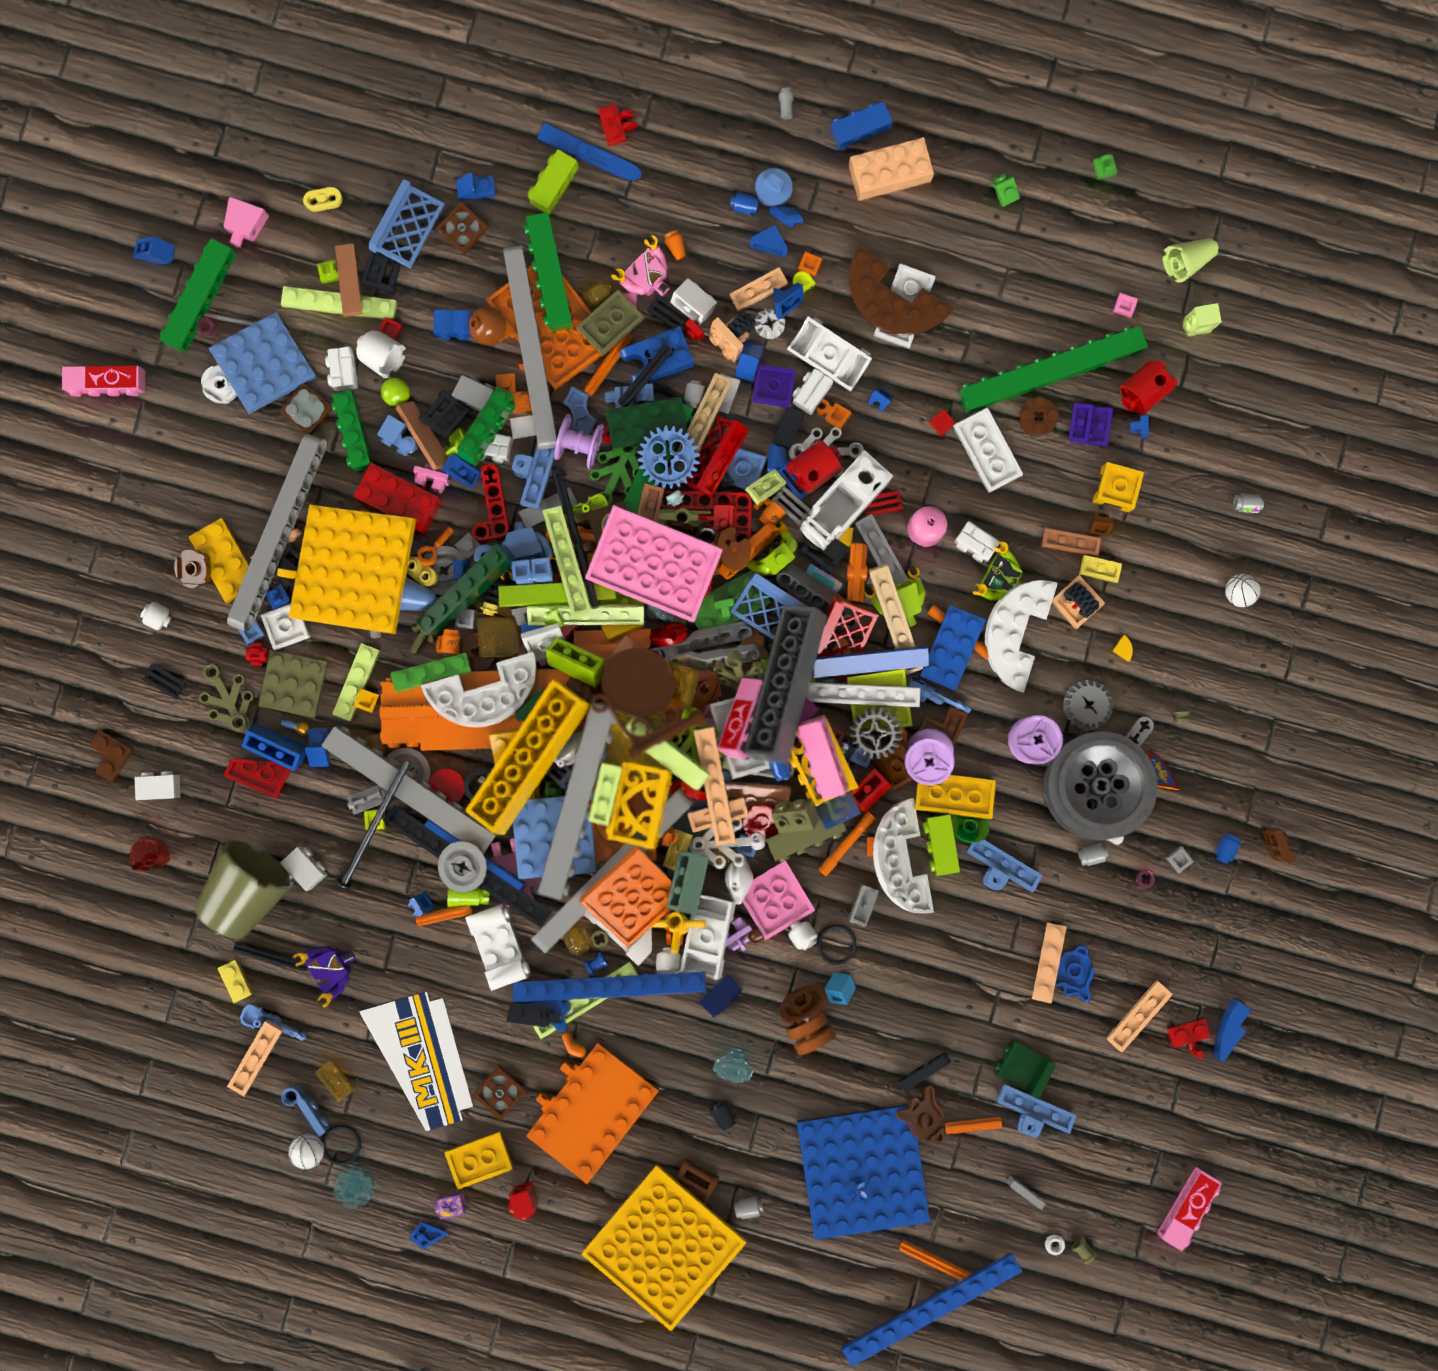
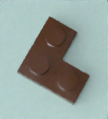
(951, 725)
(115, 754)

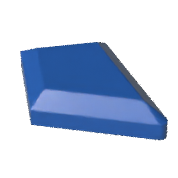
(786, 215)
(776, 457)
(427, 1234)

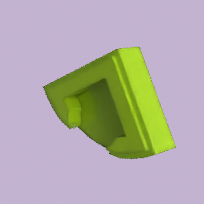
(553, 617)

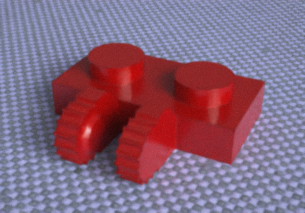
(612, 124)
(721, 517)

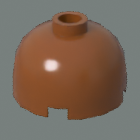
(487, 325)

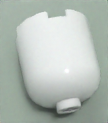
(380, 352)

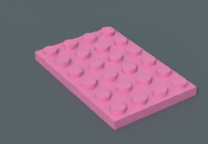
(653, 563)

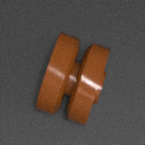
(811, 1034)

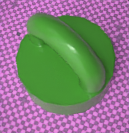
(552, 792)

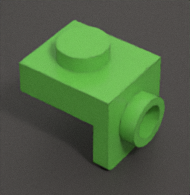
(1005, 189)

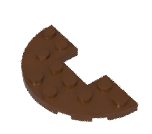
(887, 308)

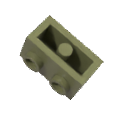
(795, 816)

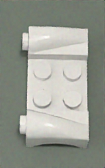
(830, 353)
(707, 945)
(498, 946)

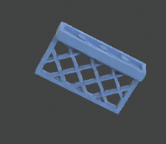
(389, 221)
(771, 591)

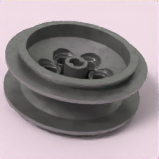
(1125, 763)

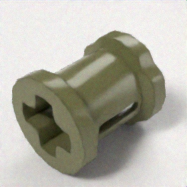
(1084, 1250)

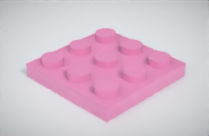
(776, 900)

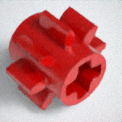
(257, 654)

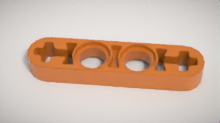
(757, 544)

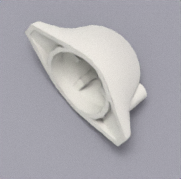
(569, 752)
(738, 880)

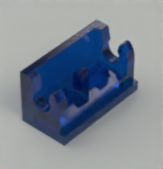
(721, 996)

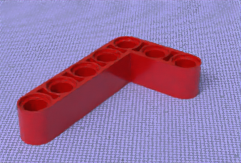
(732, 497)

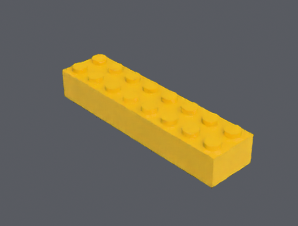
(528, 757)

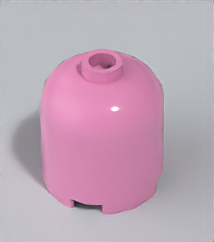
(921, 531)

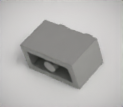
(472, 393)

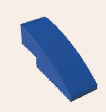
(1229, 1029)

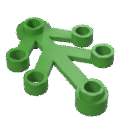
(618, 469)

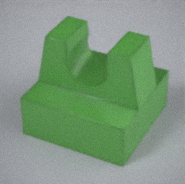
(1104, 166)
(724, 605)

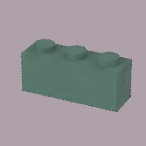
(687, 882)

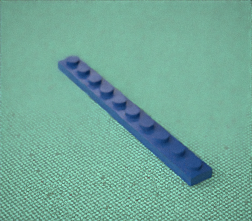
(609, 987)
(931, 1309)

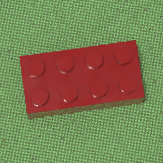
(397, 497)

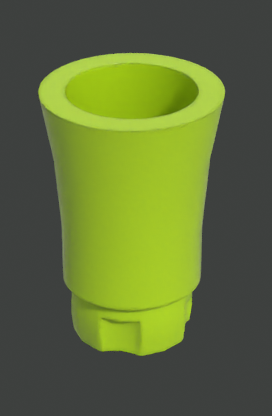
(473, 897)

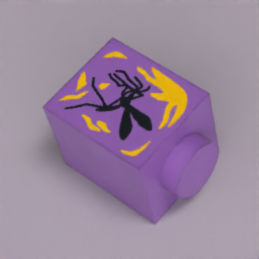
(451, 1205)

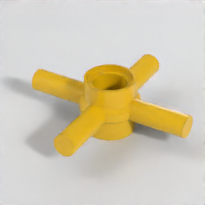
(681, 929)

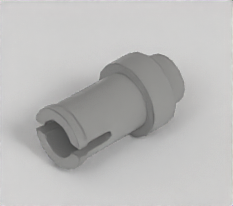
(786, 98)

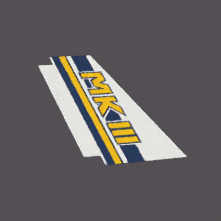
(423, 1057)

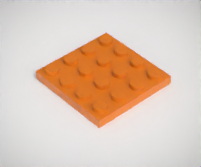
(629, 897)

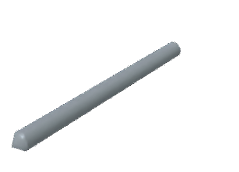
(229, 319)

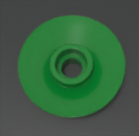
(978, 828)

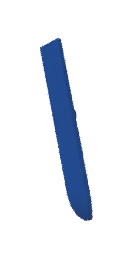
(589, 153)

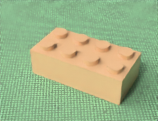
(891, 169)

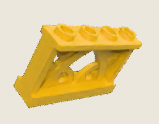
(803, 768)
(651, 829)

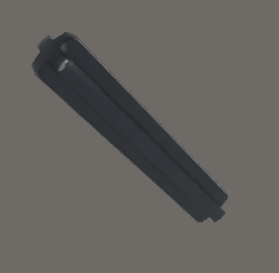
(645, 376)
(269, 955)

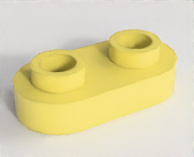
(323, 199)
(419, 572)

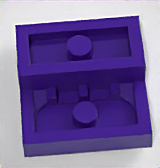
(1091, 425)

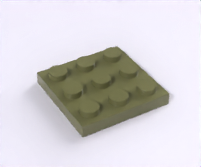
(293, 684)

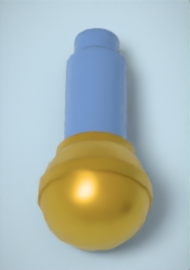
(302, 728)

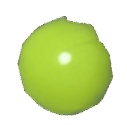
(395, 391)
(455, 440)

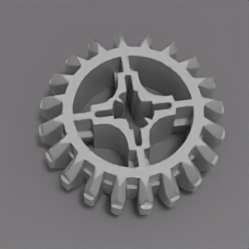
(868, 734)

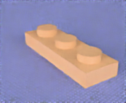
(758, 289)
(701, 818)

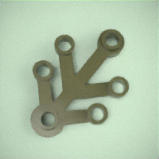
(734, 660)
(228, 700)

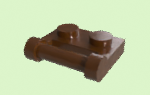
(1277, 845)
(698, 1190)

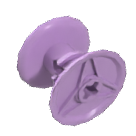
(578, 441)
(1047, 738)
(930, 757)

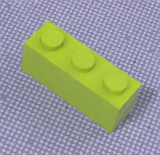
(553, 181)
(575, 662)
(941, 845)

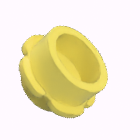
(489, 608)

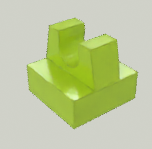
(328, 271)

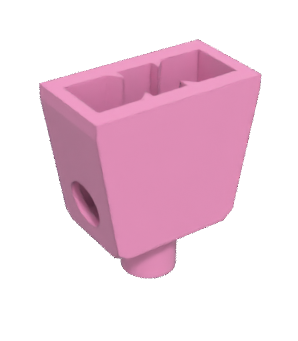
(243, 221)

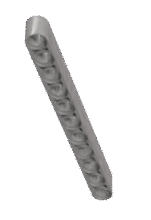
(530, 347)
(277, 532)
(573, 910)

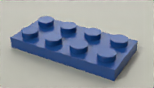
(953, 647)

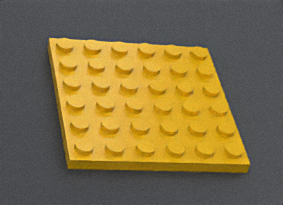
(352, 569)
(664, 1247)

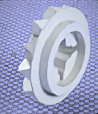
(764, 330)

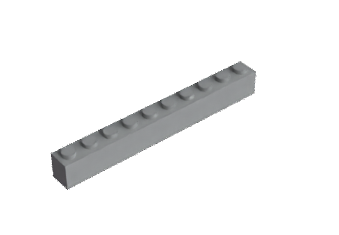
(411, 790)
(577, 803)

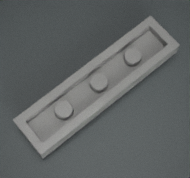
(880, 548)

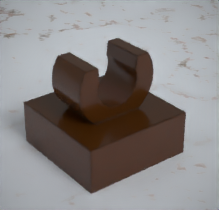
(1101, 525)

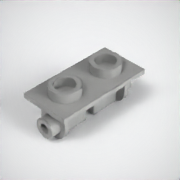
(366, 799)

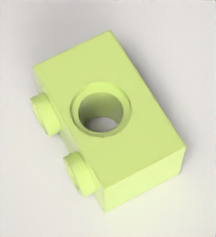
(1202, 319)

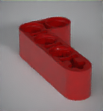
(492, 502)

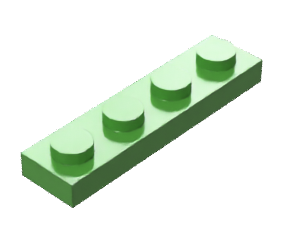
(430, 672)

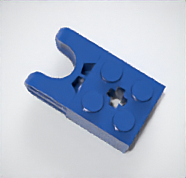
(647, 349)

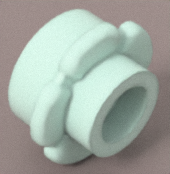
(675, 498)

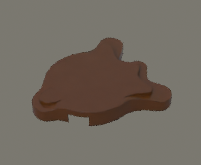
(924, 1117)

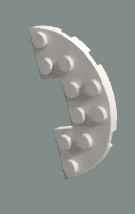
(1007, 627)
(487, 703)
(893, 861)

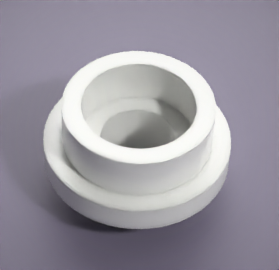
(1054, 1250)

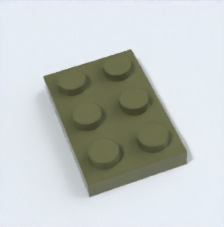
(610, 323)

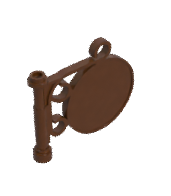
(639, 687)

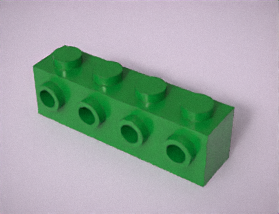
(486, 426)
(353, 430)

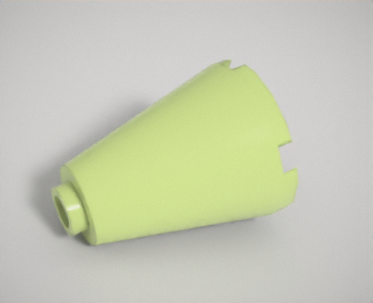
(1187, 258)

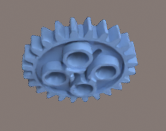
(650, 458)

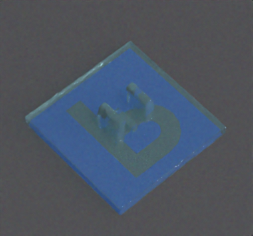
(837, 810)

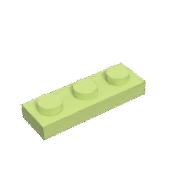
(605, 793)

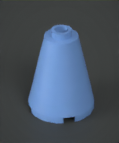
(417, 597)

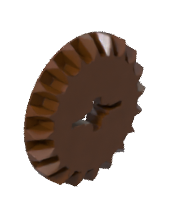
(803, 1004)

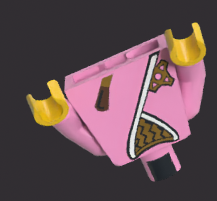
(646, 272)

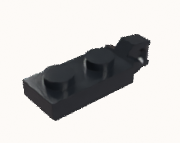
(531, 1015)

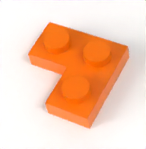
(508, 383)

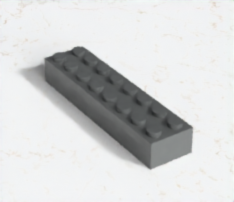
(785, 684)

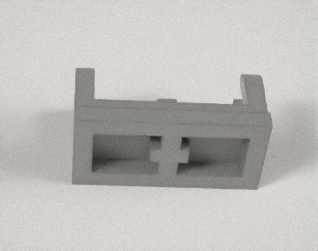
(863, 905)

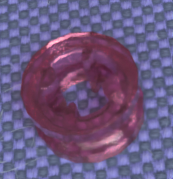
(201, 323)
(1151, 878)

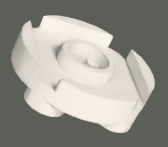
(210, 386)

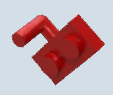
(688, 790)
(1189, 1034)

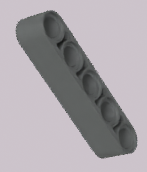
(812, 592)

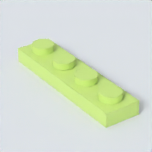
(356, 679)

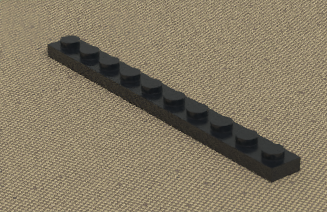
(492, 883)

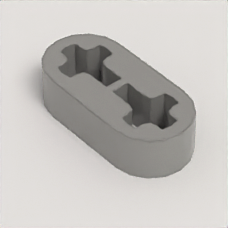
(1134, 729)

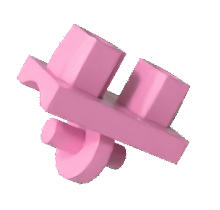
(426, 474)

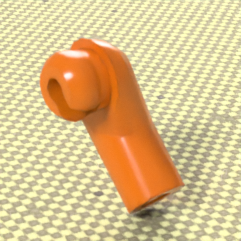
(572, 1047)

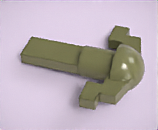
(420, 639)

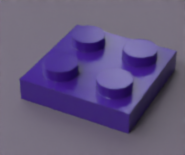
(773, 386)

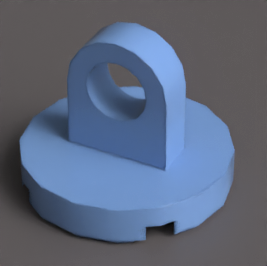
(773, 187)

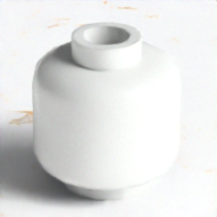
(155, 615)
(802, 935)
(668, 962)

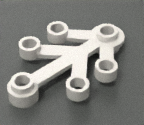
(828, 440)
(707, 845)

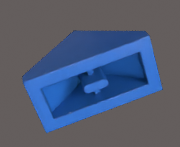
(770, 242)
(749, 361)

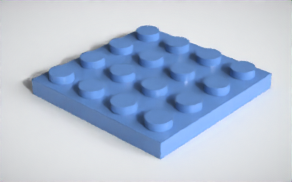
(262, 363)
(535, 833)

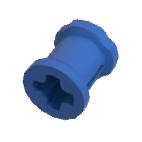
(460, 569)
(596, 964)

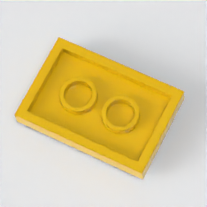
(479, 1160)

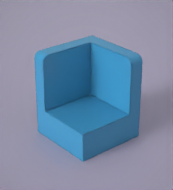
(840, 988)

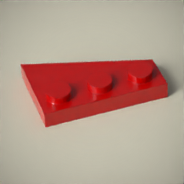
(259, 775)

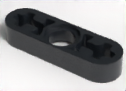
(924, 1071)

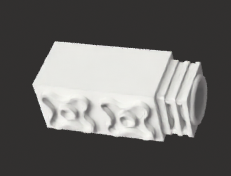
(845, 500)

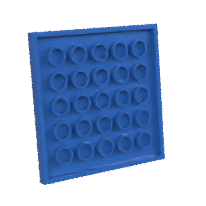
(867, 1149)

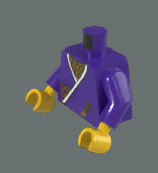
(328, 969)

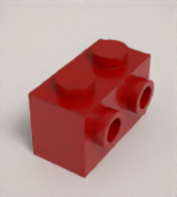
(870, 790)
(523, 1201)

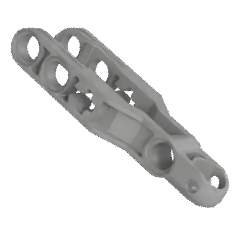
(683, 651)

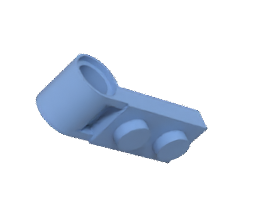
(308, 1106)

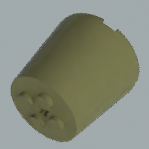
(241, 889)

